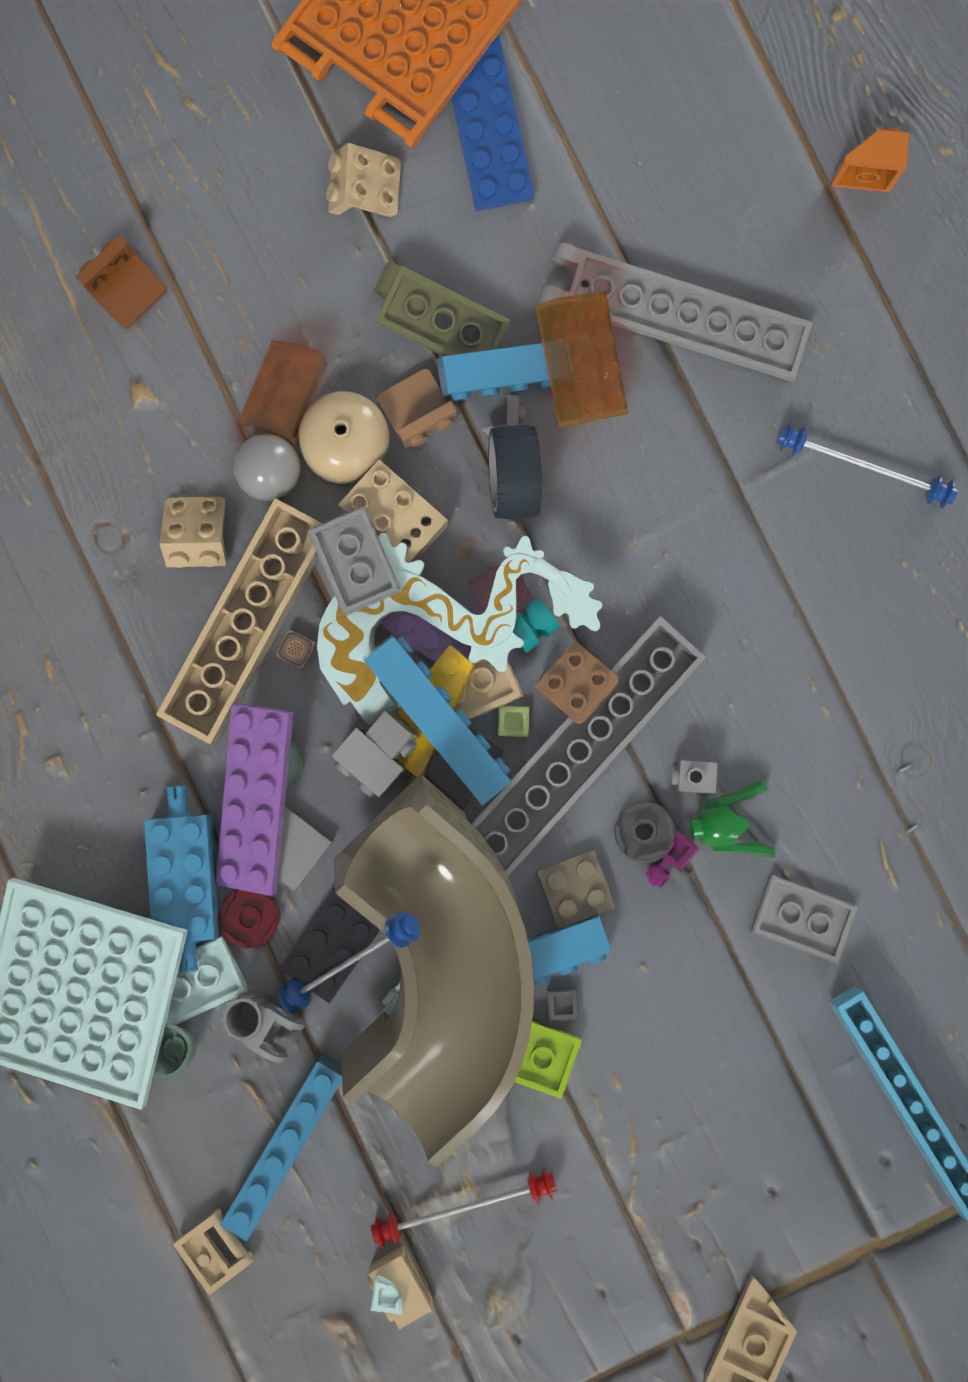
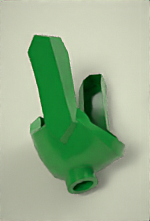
(720, 827)

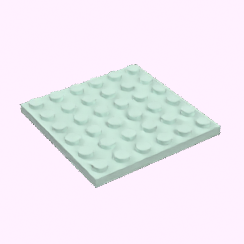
(84, 991)

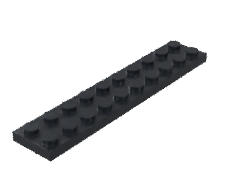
(341, 930)

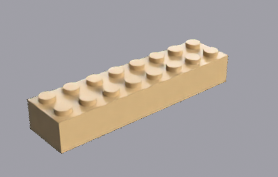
(242, 624)

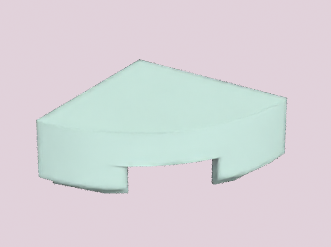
(386, 1297)

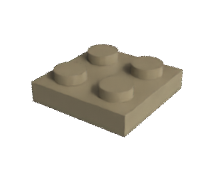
(576, 889)

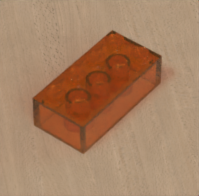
(581, 358)

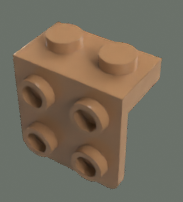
(417, 408)
(577, 683)

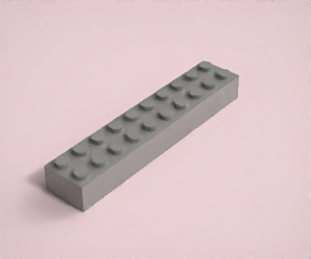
(581, 752)

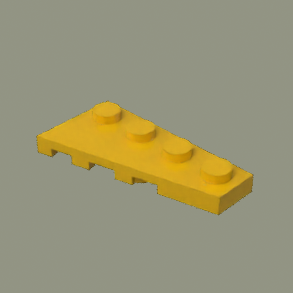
(451, 672)

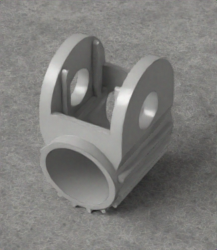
(270, 1020)

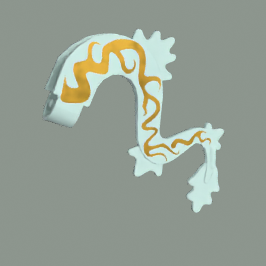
(349, 638)

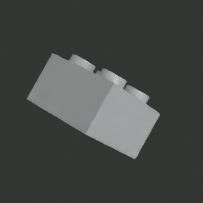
(367, 763)

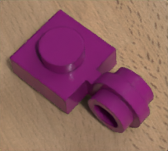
(677, 857)

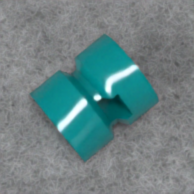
(534, 623)

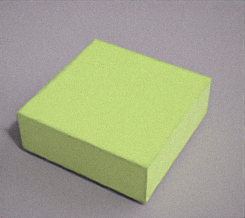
(513, 721)

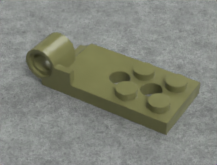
(416, 301)

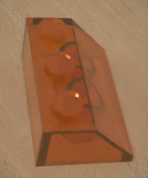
(283, 389)

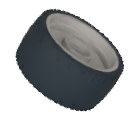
(515, 472)

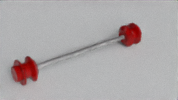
(391, 1227)

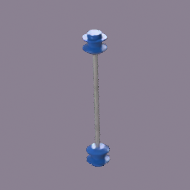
(934, 490)
(399, 931)

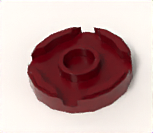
(249, 919)

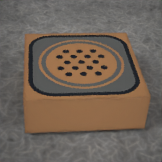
(295, 649)

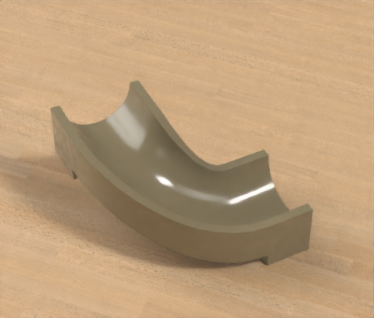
(463, 983)

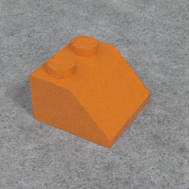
(875, 162)

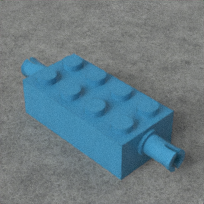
(183, 874)

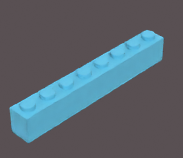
(905, 1094)

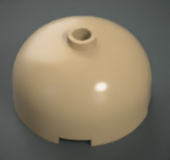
(345, 456)

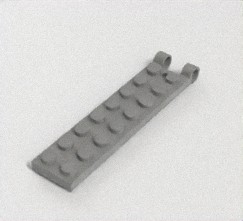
(687, 314)

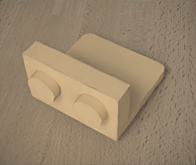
(363, 181)
(193, 532)

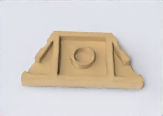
(753, 1340)

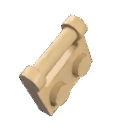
(206, 1258)

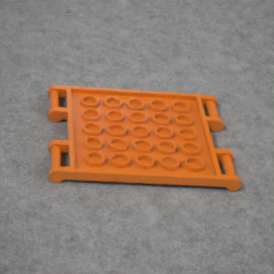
(398, 49)

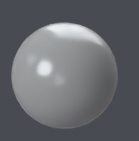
(266, 467)

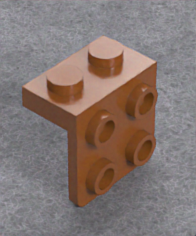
(121, 282)

